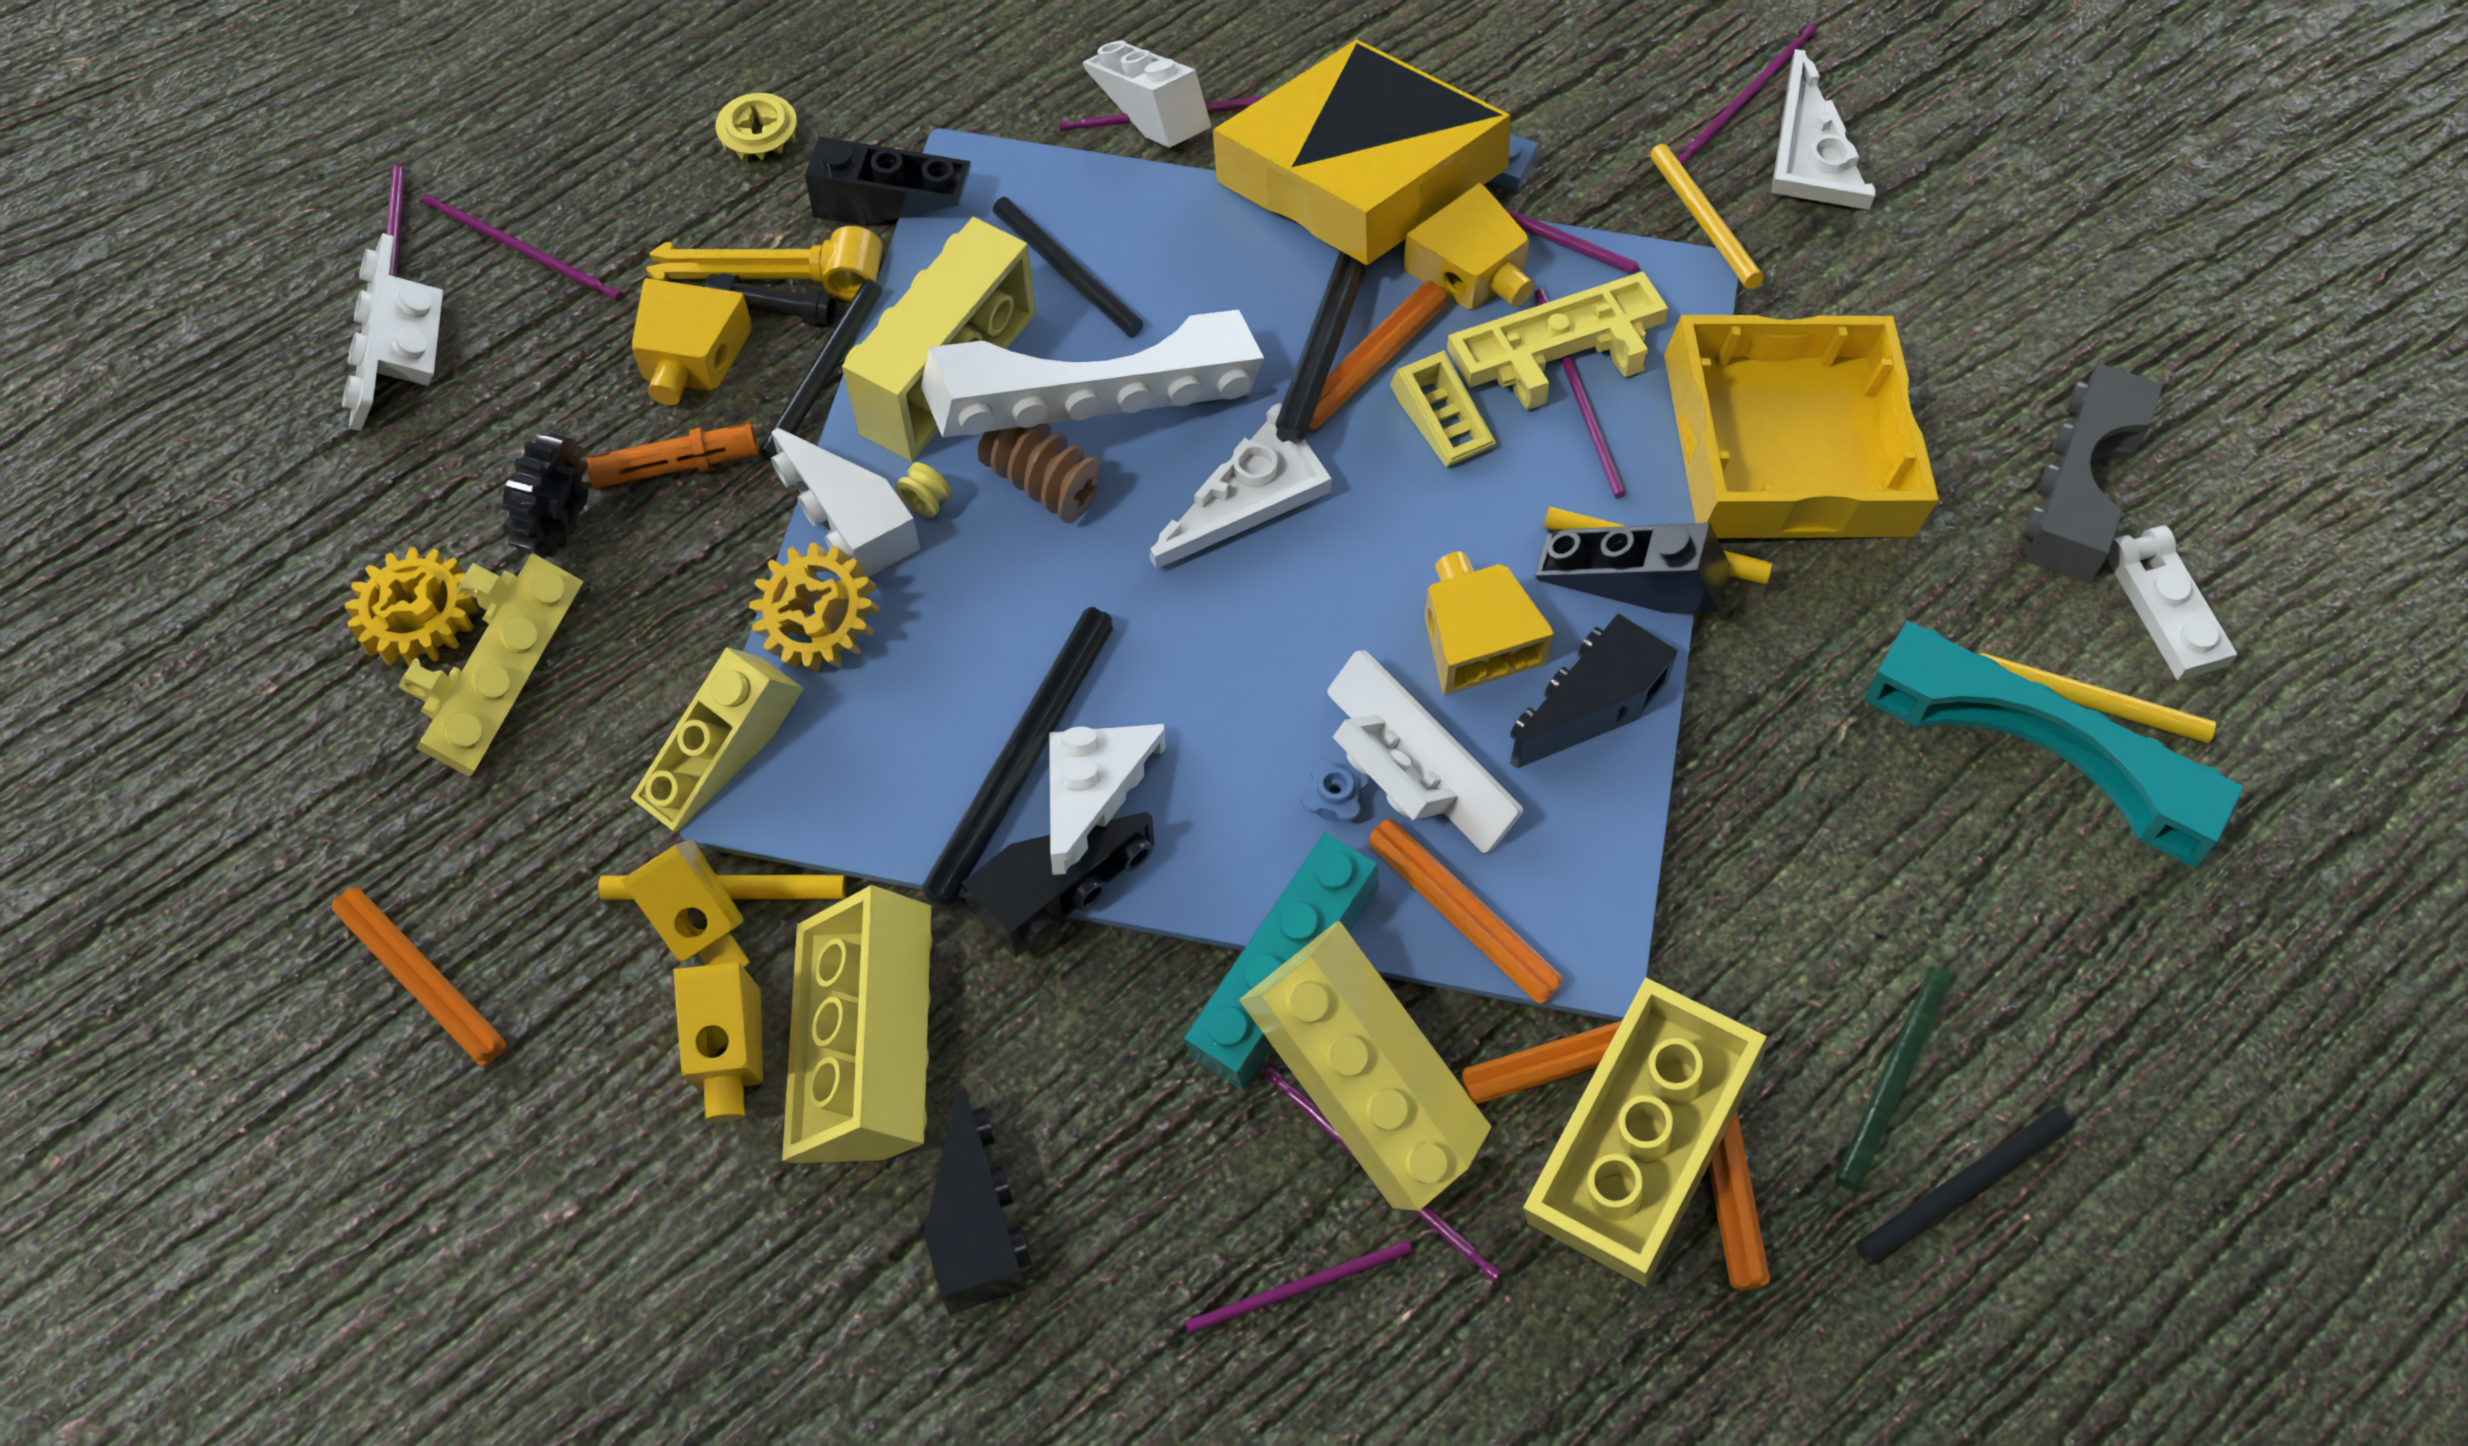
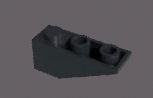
(880, 183)
(1644, 566)
(1604, 690)
(1024, 900)
(965, 1225)

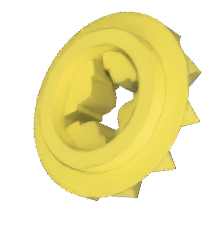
(736, 124)

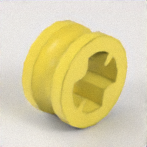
(923, 490)

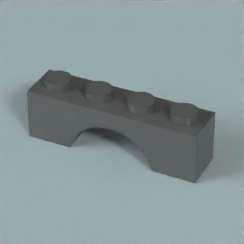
(2077, 519)

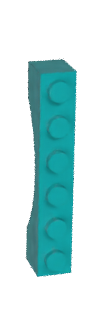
(2159, 792)

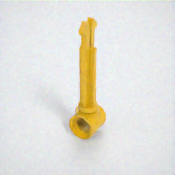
(838, 263)

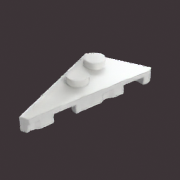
(1812, 150)
(1250, 488)
(1090, 781)

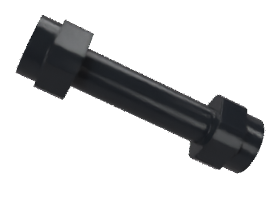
(814, 305)

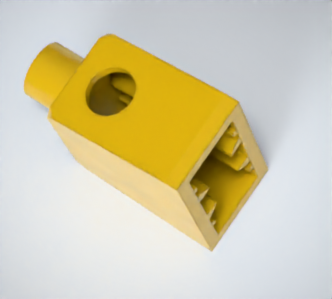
(1471, 251)
(687, 336)
(1482, 625)
(668, 890)
(717, 1011)

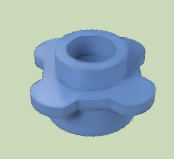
(1332, 806)

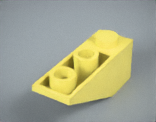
(716, 736)

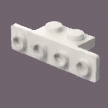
(396, 331)
(1415, 756)

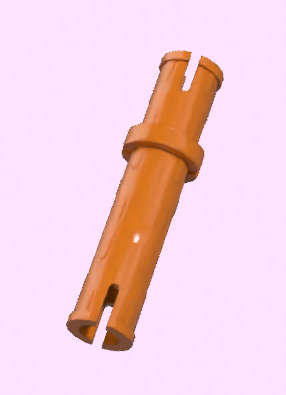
(673, 455)

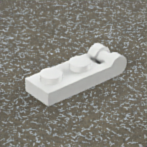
(2170, 603)

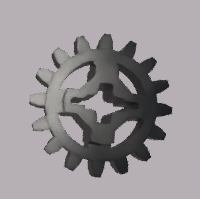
(545, 495)

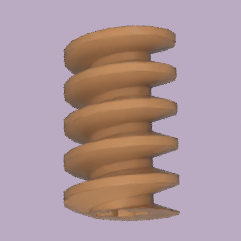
(1043, 467)

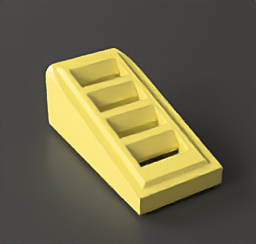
(1440, 371)

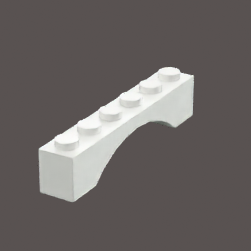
(992, 389)

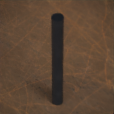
(1068, 267)
(824, 364)
(1963, 1186)

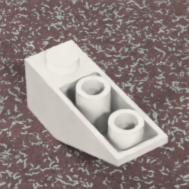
(1152, 90)
(849, 501)

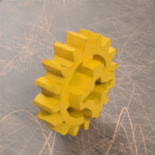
(410, 607)
(837, 615)

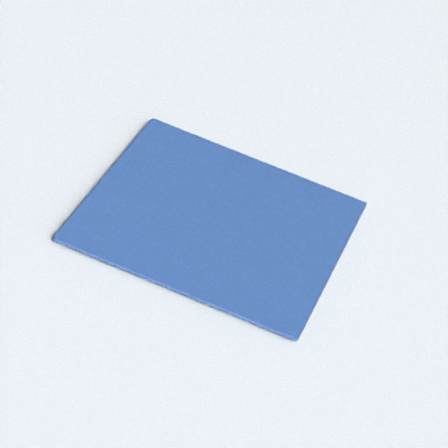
(1259, 625)

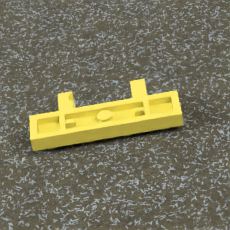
(1520, 344)
(474, 702)

